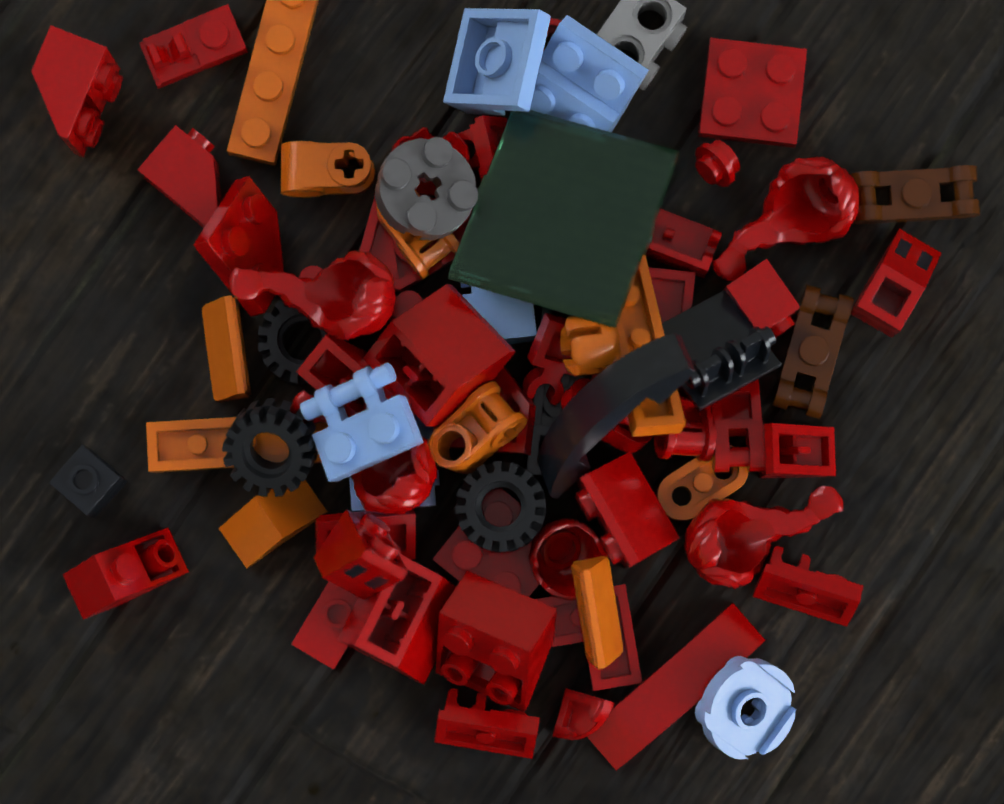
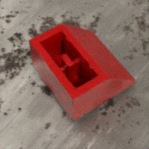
(75, 85)
(440, 354)
(625, 510)
(401, 622)
(494, 640)

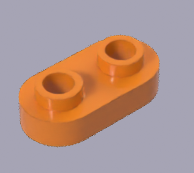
(702, 486)

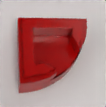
(580, 715)

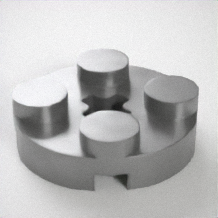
(435, 162)

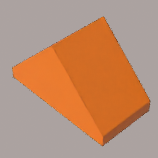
(270, 522)

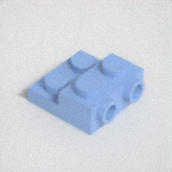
(496, 60)
(585, 78)

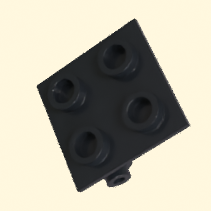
(722, 349)

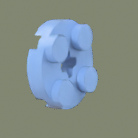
(727, 693)

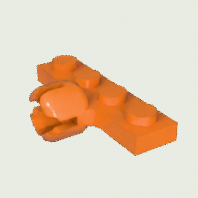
(598, 346)

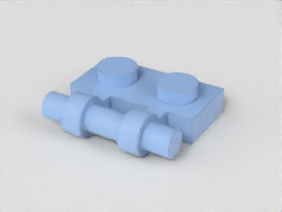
(368, 436)

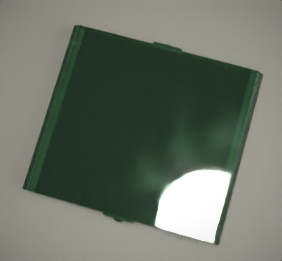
(564, 216)

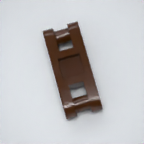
(916, 195)
(812, 351)

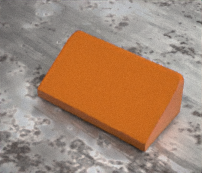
(226, 349)
(597, 610)

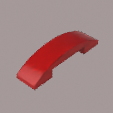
(674, 687)

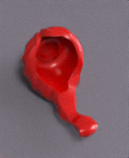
(804, 204)
(343, 299)
(394, 483)
(734, 537)

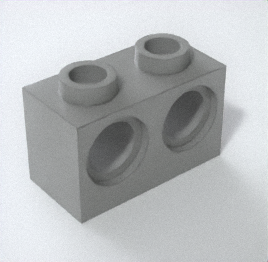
(626, 33)

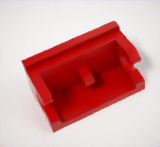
(683, 243)

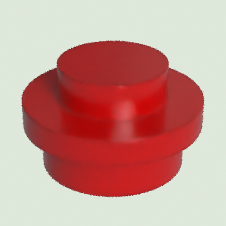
(717, 163)

